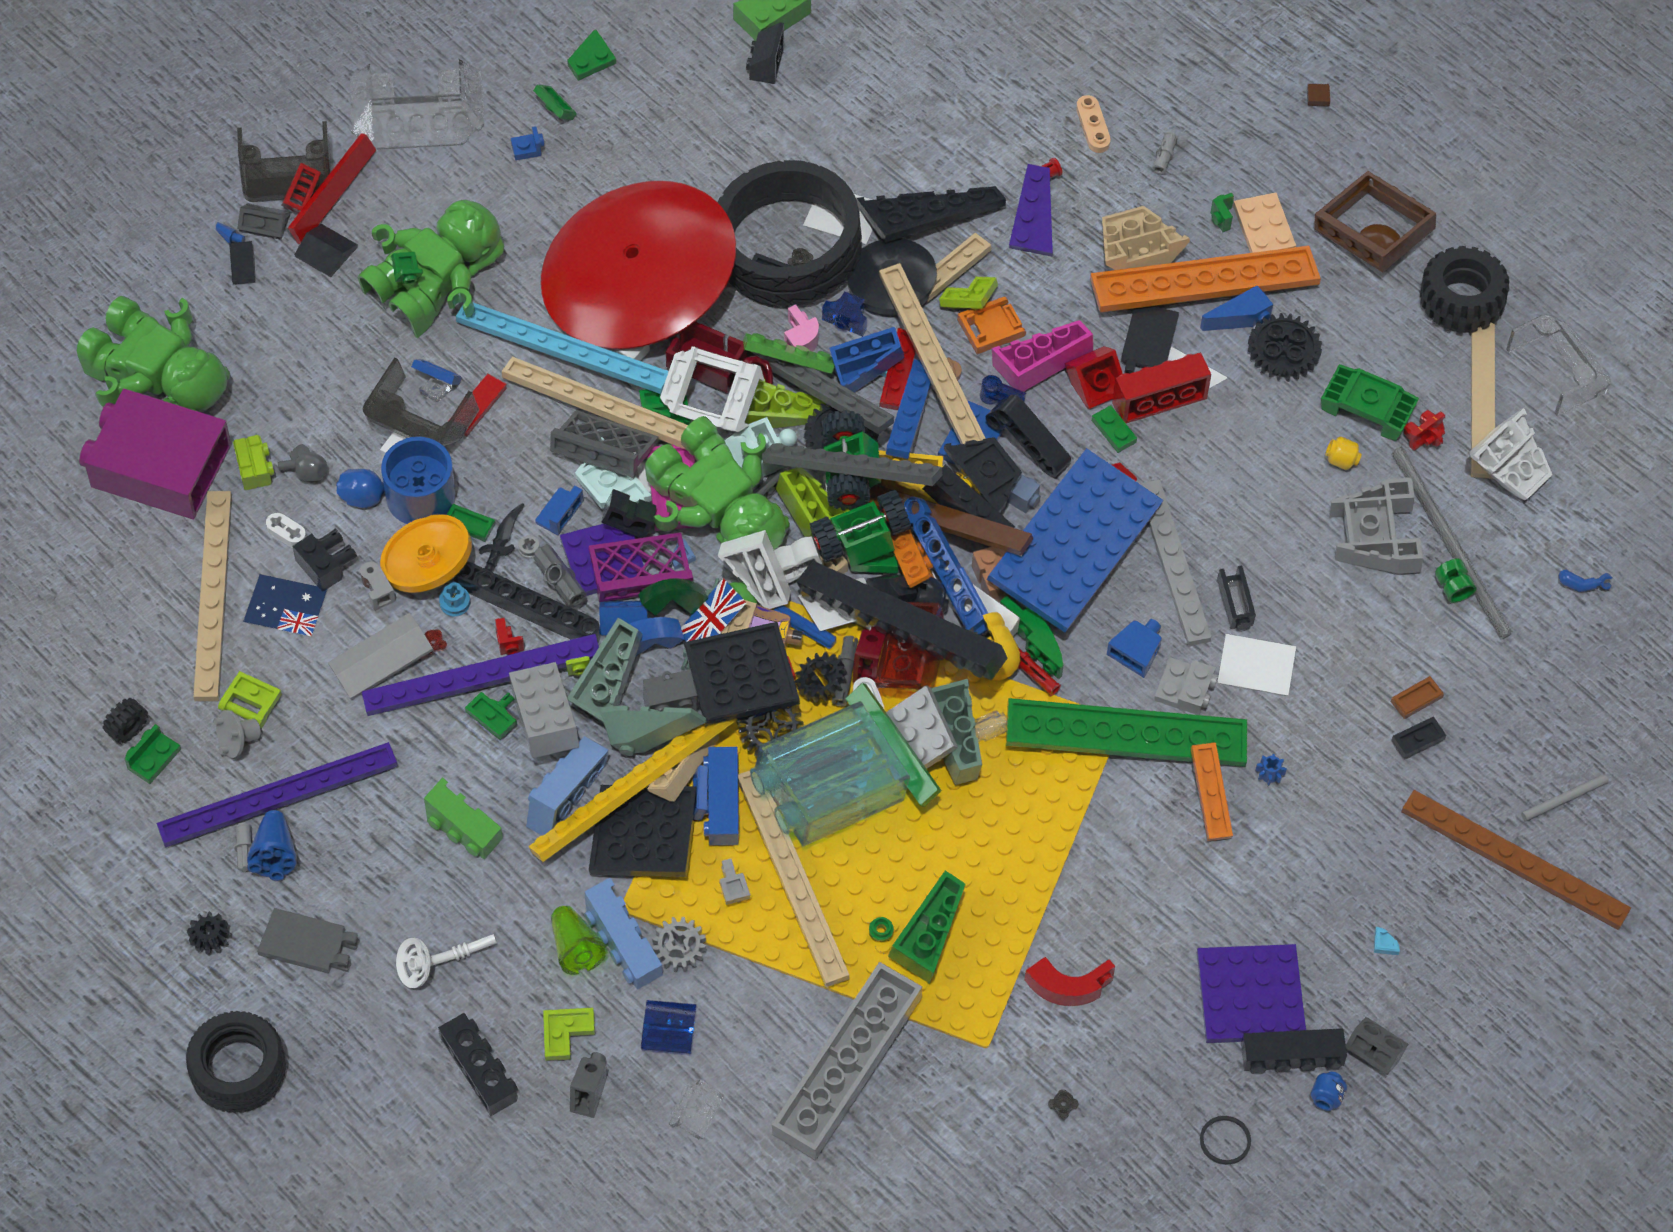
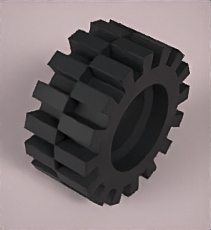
(125, 720)

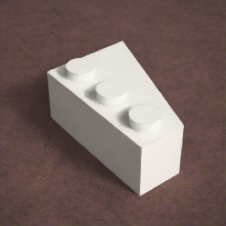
(758, 567)

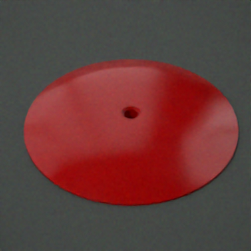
(638, 264)

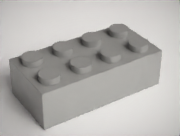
(544, 710)

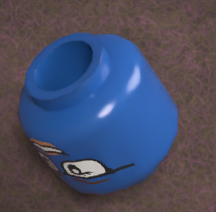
(1328, 1091)

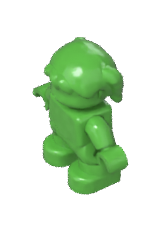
(463, 234)
(152, 358)
(714, 487)

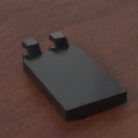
(1149, 337)

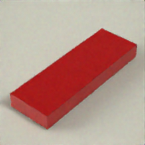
(486, 395)

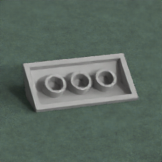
(380, 656)

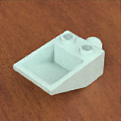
(749, 435)

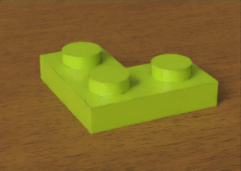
(972, 297)
(561, 1025)

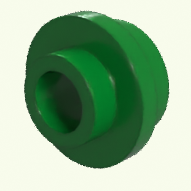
(881, 922)

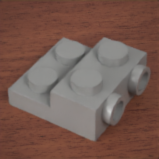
(1186, 685)

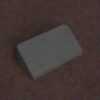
(768, 486)

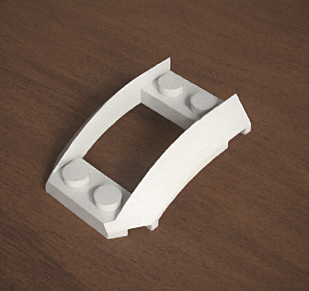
(739, 397)

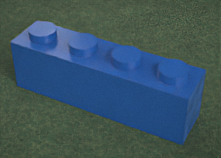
(723, 795)

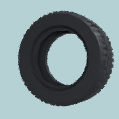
(236, 1028)

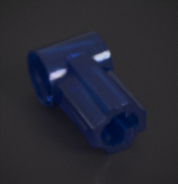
(999, 391)

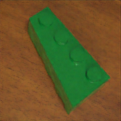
(926, 932)

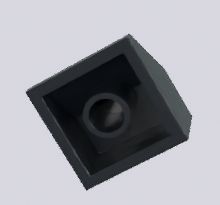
(766, 55)

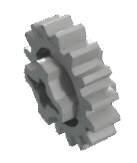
(686, 937)

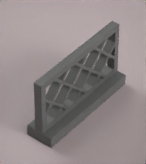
(601, 452)

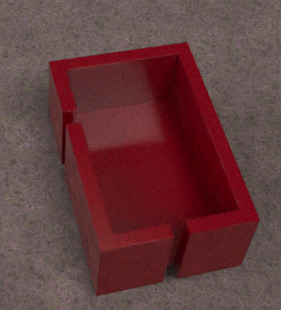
(712, 341)

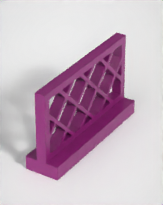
(631, 587)

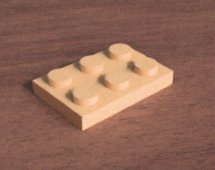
(1263, 223)

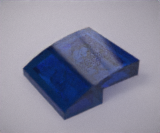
(668, 1026)

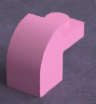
(804, 331)

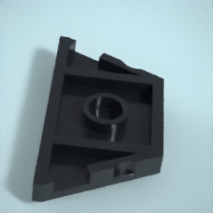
(987, 469)

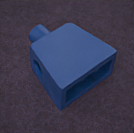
(1136, 646)

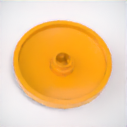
(426, 553)

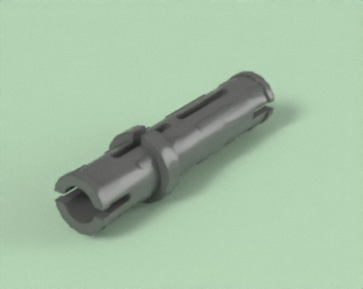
(847, 658)

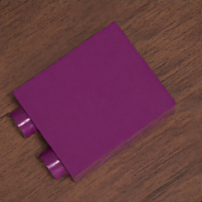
(156, 453)

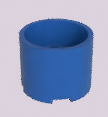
(418, 479)

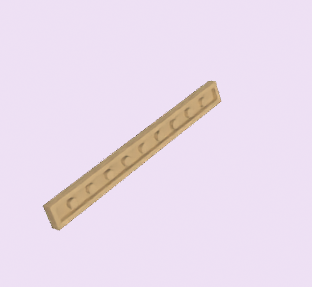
(931, 354)
(593, 400)
(212, 596)
(795, 884)

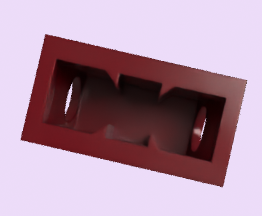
(868, 647)

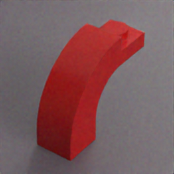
(1068, 990)

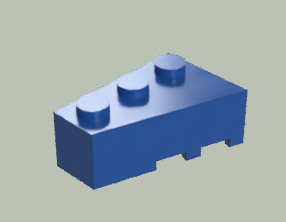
(866, 358)

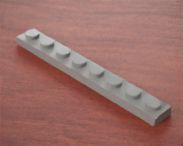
(1177, 571)

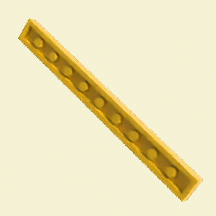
(624, 789)

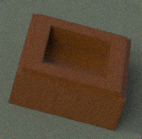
(1318, 94)

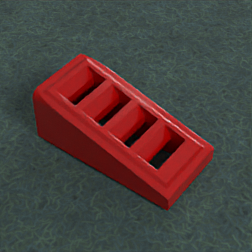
(308, 192)

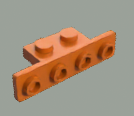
(911, 558)

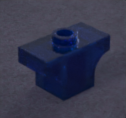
(846, 313)

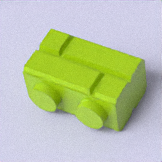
(252, 462)

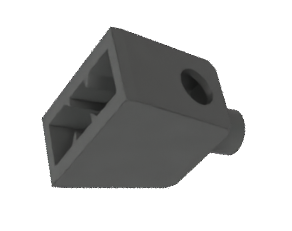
(588, 1085)

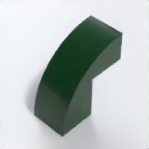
(683, 591)

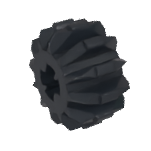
(217, 934)

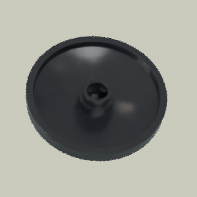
(878, 255)

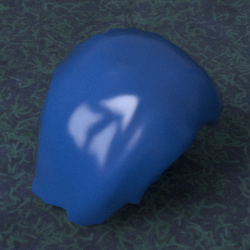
(360, 488)

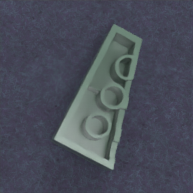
(608, 671)

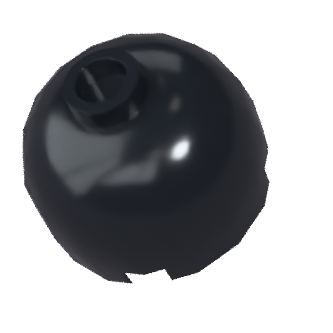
(932, 592)

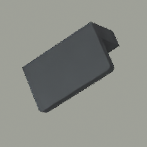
(262, 219)

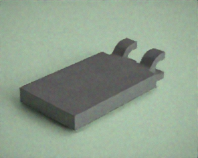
(306, 942)

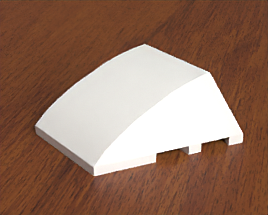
(1513, 457)

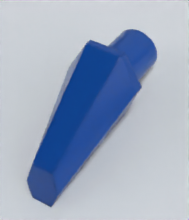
(229, 234)

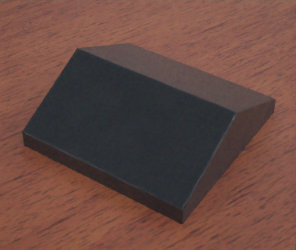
(325, 249)

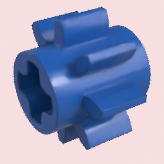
(1271, 769)

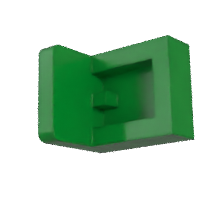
(1220, 211)
(405, 267)

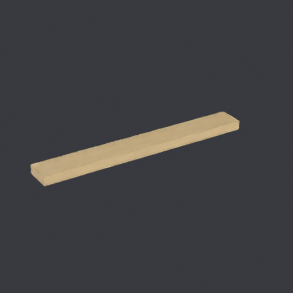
(1482, 390)

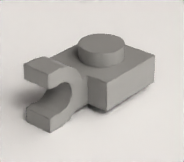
(733, 886)

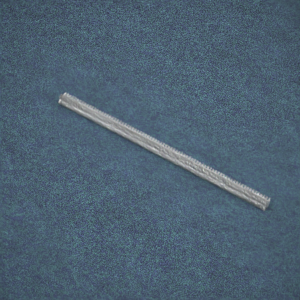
(1451, 541)

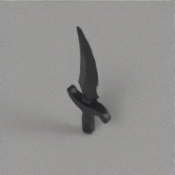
(503, 534)

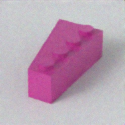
(1043, 355)

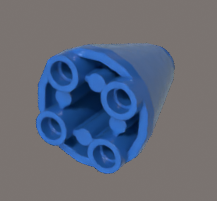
(272, 848)

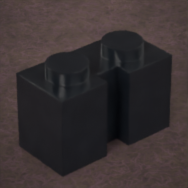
(627, 514)

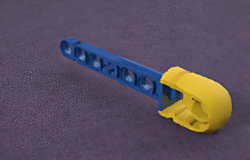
(978, 618)

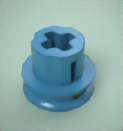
(461, 600)

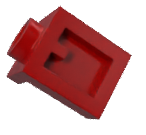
(507, 643)

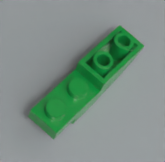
(1039, 638)

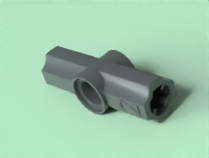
(560, 575)

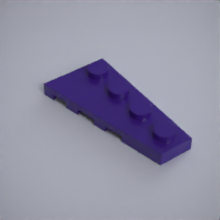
(1033, 217)

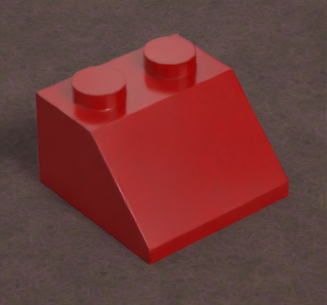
(1094, 375)

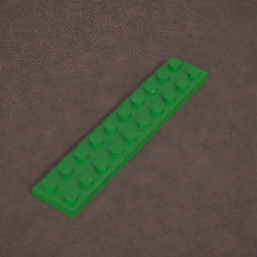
(1123, 731)

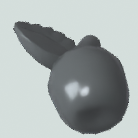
(307, 464)

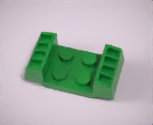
(1369, 398)

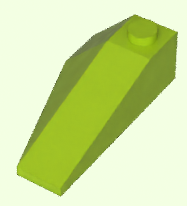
(781, 406)

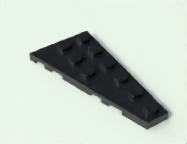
(925, 210)

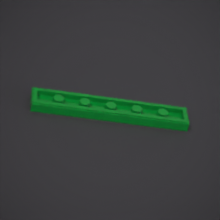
(921, 782)

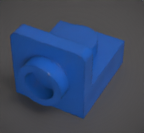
(527, 145)

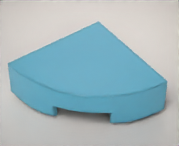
(1385, 943)

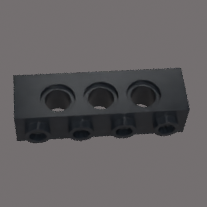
(492, 1097)

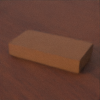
(1417, 697)

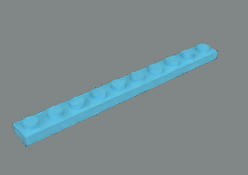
(565, 347)

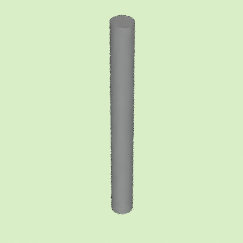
(1564, 797)

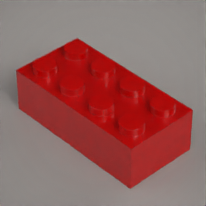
(1161, 387)

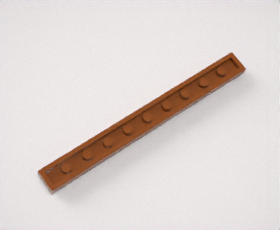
(1516, 859)

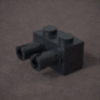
(318, 563)

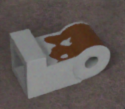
(375, 580)

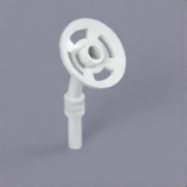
(422, 962)

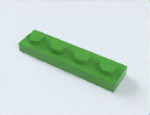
(780, 350)

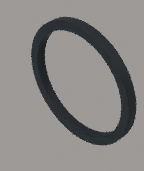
(1217, 1160)

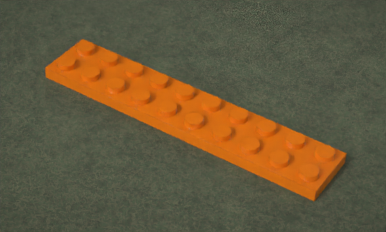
(1204, 278)

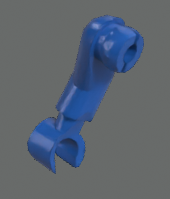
(1580, 584)

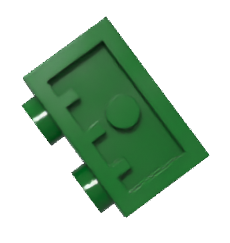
(151, 754)

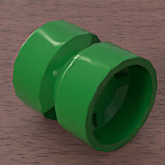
(1456, 582)

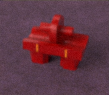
(1428, 432)

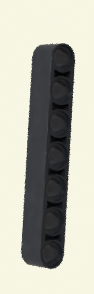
(518, 595)

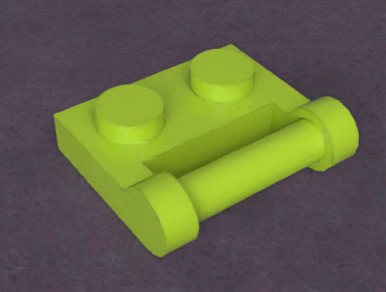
(252, 692)

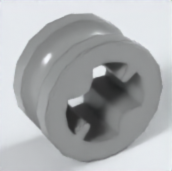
(528, 539)

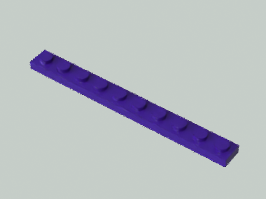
(473, 676)
(276, 794)

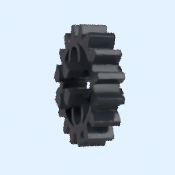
(824, 665)

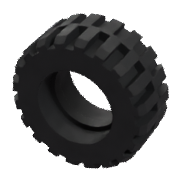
(1468, 267)

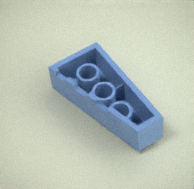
(565, 785)
(621, 935)

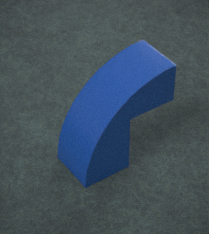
(658, 630)

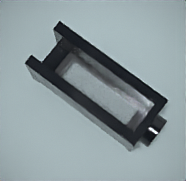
(1237, 599)

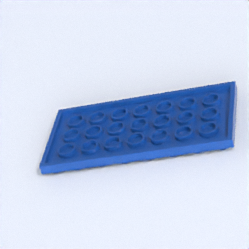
(1076, 540)

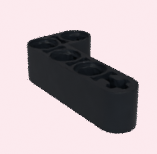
(1030, 433)

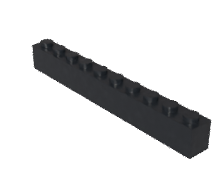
(902, 620)

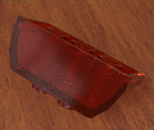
(904, 665)

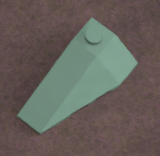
(648, 728)

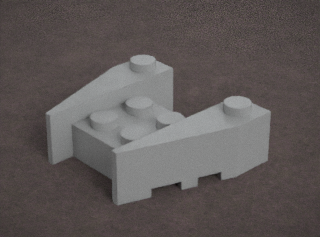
(1372, 528)

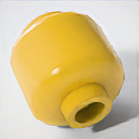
(1343, 453)

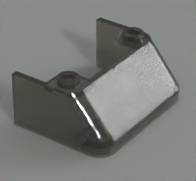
(270, 177)
(389, 411)

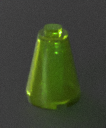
(575, 941)

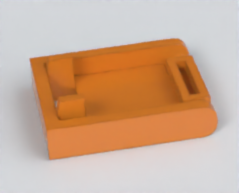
(995, 323)

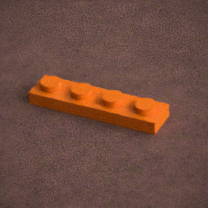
(1211, 791)

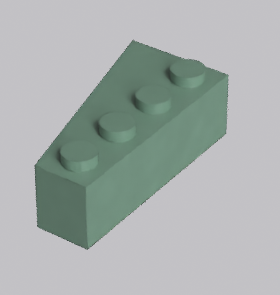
(956, 706)

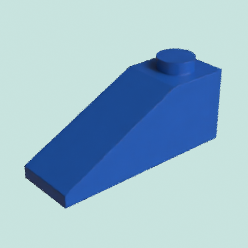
(1239, 312)

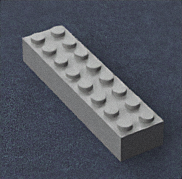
(847, 1061)

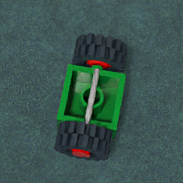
(847, 434)
(861, 531)

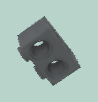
(1376, 1045)

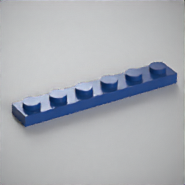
(909, 412)

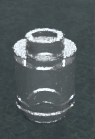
(990, 725)

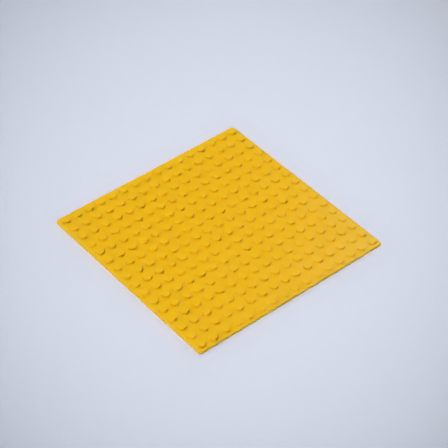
(994, 833)

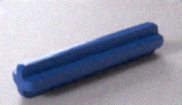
(808, 627)

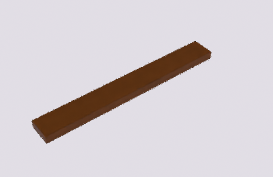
(967, 525)

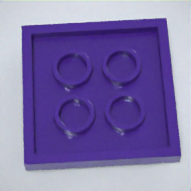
(577, 554)

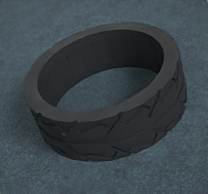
(794, 181)

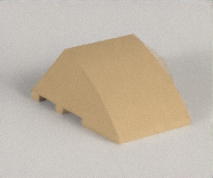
(1139, 239)

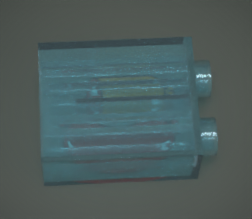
(829, 774)

